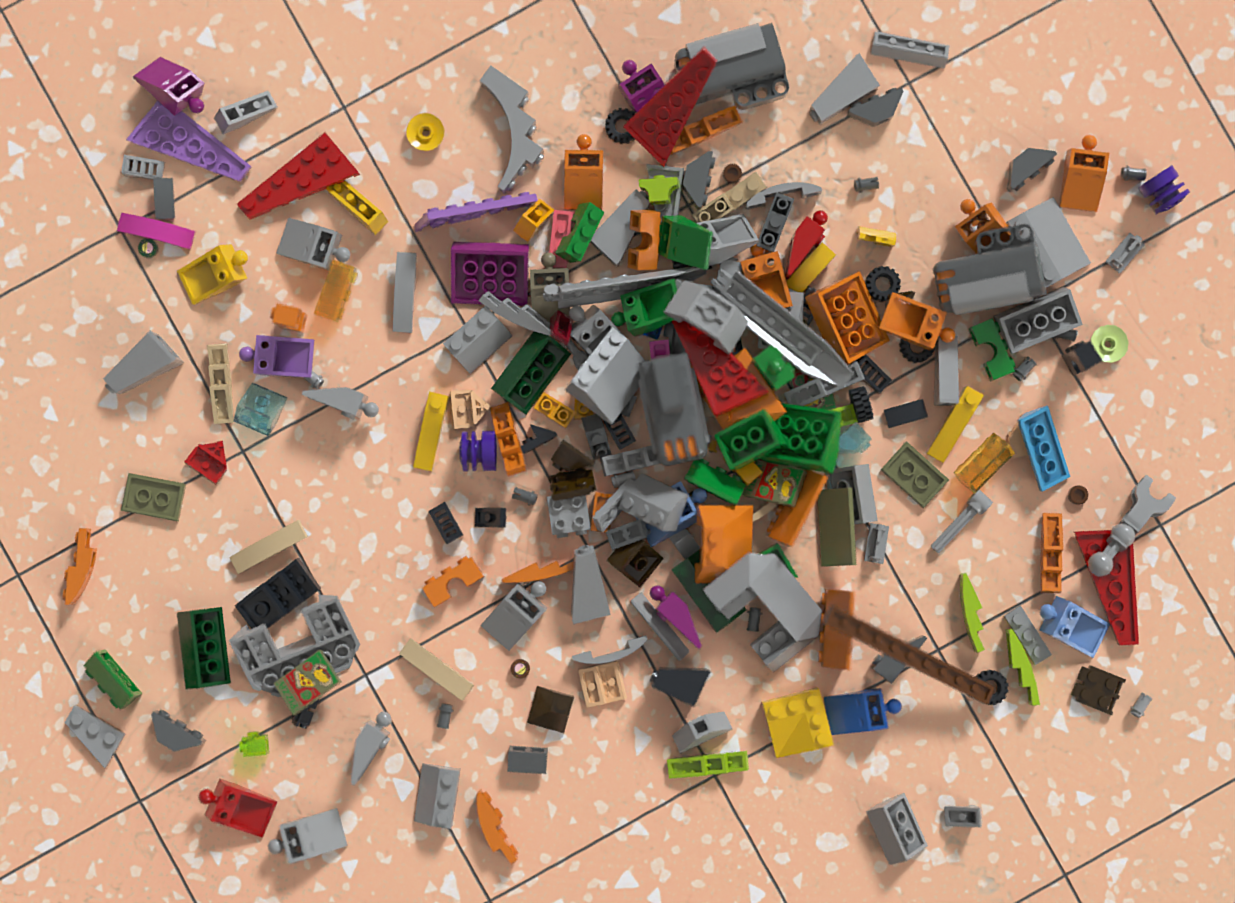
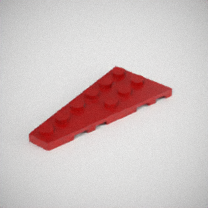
(666, 113)
(304, 175)
(720, 374)
(1117, 588)

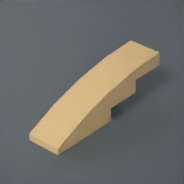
(220, 383)
(268, 546)
(436, 669)

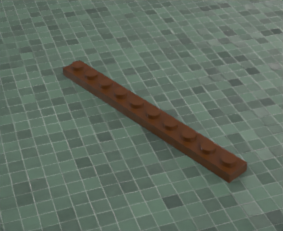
(908, 654)

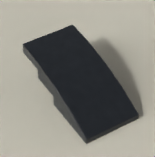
(278, 595)

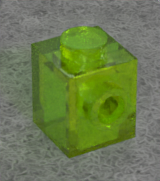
(254, 744)

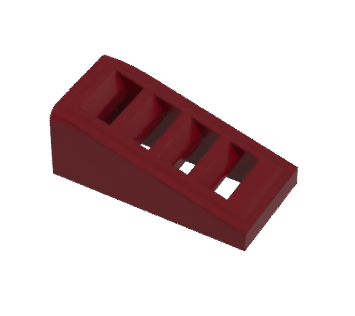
(561, 327)

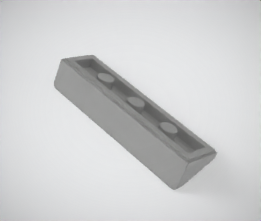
(910, 49)
(660, 627)

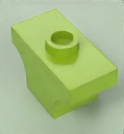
(659, 188)

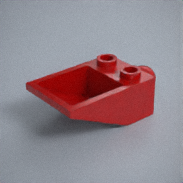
(805, 237)
(241, 810)

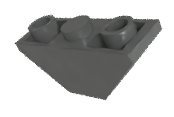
(877, 108)
(1027, 166)
(697, 179)
(775, 222)
(174, 733)

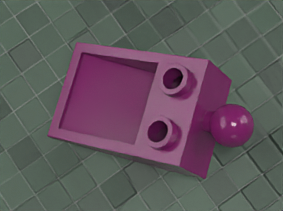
(172, 85)
(643, 90)
(676, 612)

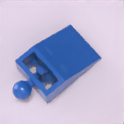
(854, 711)

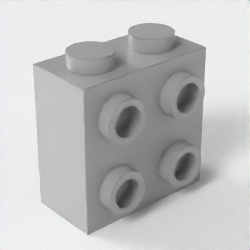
(569, 516)

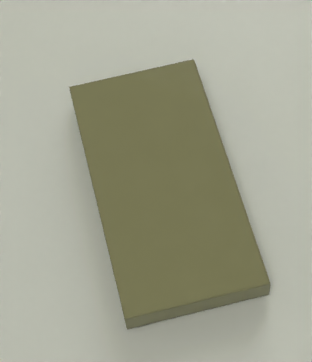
(837, 527)

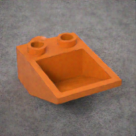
(583, 181)
(1081, 182)
(979, 219)
(768, 278)
(911, 321)

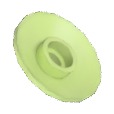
(1117, 339)

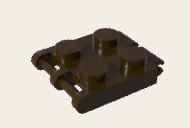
(572, 484)
(1097, 689)

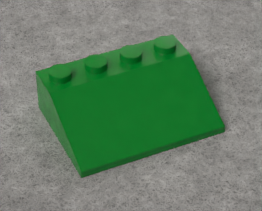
(810, 438)

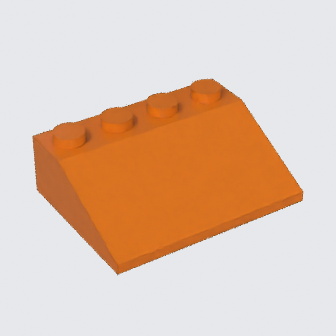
(847, 317)
(790, 519)
(836, 645)

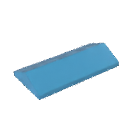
(1043, 447)

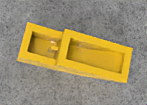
(810, 268)

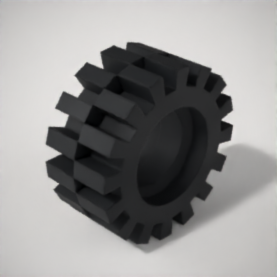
(610, 126)
(882, 272)
(912, 356)
(861, 404)
(1001, 683)

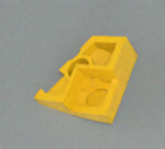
(879, 237)

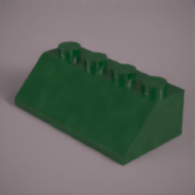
(531, 371)
(686, 575)
(203, 648)

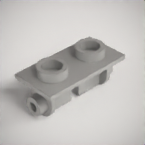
(1125, 252)
(876, 543)

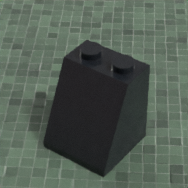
(681, 683)

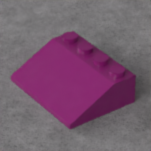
(491, 268)

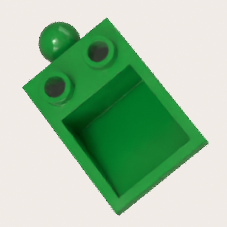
(684, 241)
(647, 306)
(773, 367)

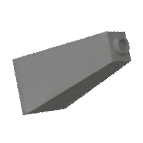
(142, 363)

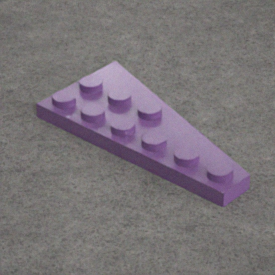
(187, 141)
(470, 210)

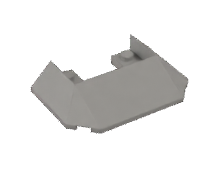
(781, 593)
(267, 664)

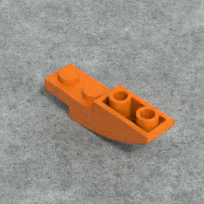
(79, 575)
(489, 820)

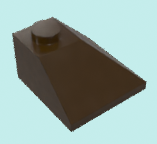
(570, 458)
(635, 561)
(550, 709)

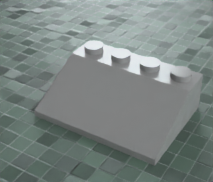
(1058, 245)
(608, 377)

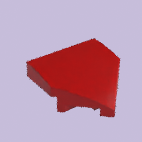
(208, 461)

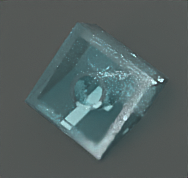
(259, 409)
(854, 440)

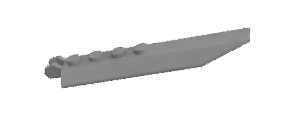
(610, 289)
(784, 330)

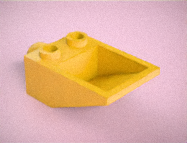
(213, 273)

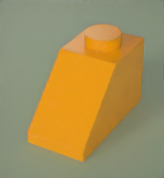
(533, 220)

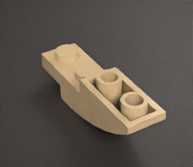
(731, 200)

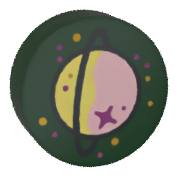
(148, 248)

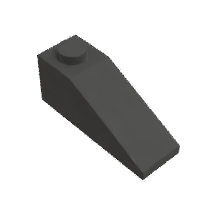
(891, 668)

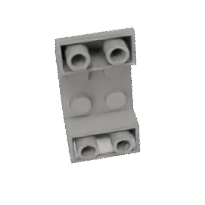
(708, 313)

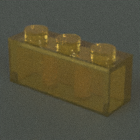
(336, 291)
(984, 462)

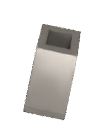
(701, 730)

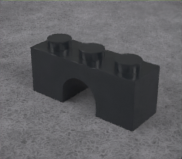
(1081, 357)

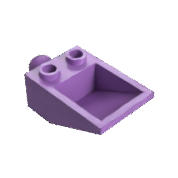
(283, 356)

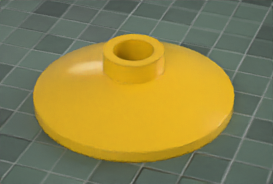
(418, 125)

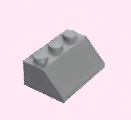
(477, 339)
(858, 479)
(654, 502)
(437, 795)
(896, 829)

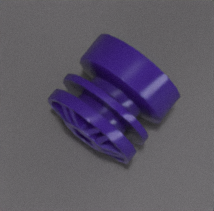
(1164, 190)
(478, 451)

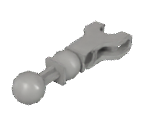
(1124, 533)

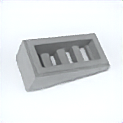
(127, 159)

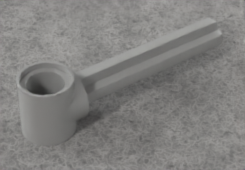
(976, 503)

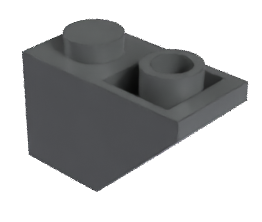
(596, 436)

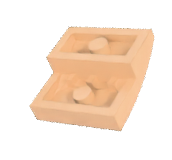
(602, 684)

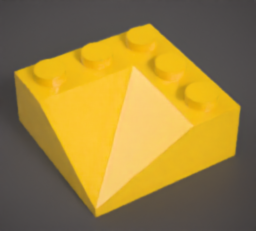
(797, 723)

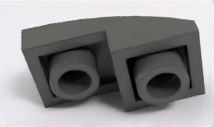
(164, 198)

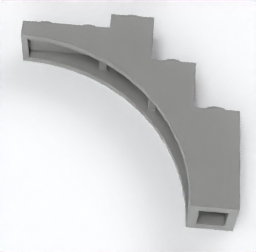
(523, 150)

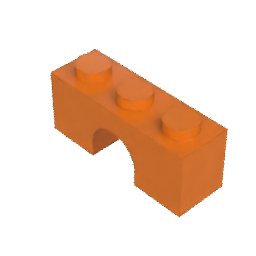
(646, 254)
(289, 318)
(437, 588)

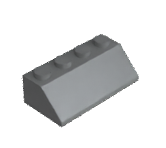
(1038, 319)

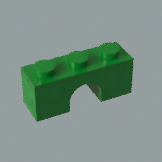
(575, 244)
(988, 333)

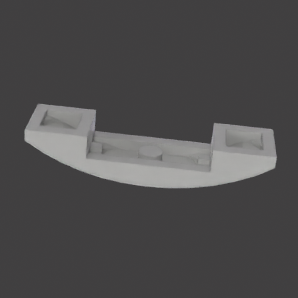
(805, 188)
(586, 657)

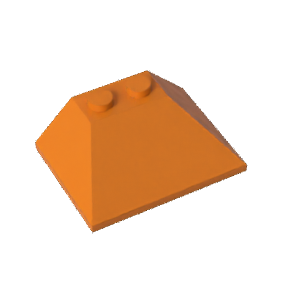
(769, 401)
(724, 538)

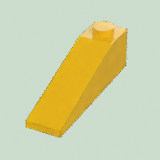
(358, 206)
(955, 423)
(430, 431)

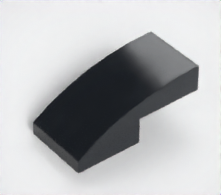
(905, 413)

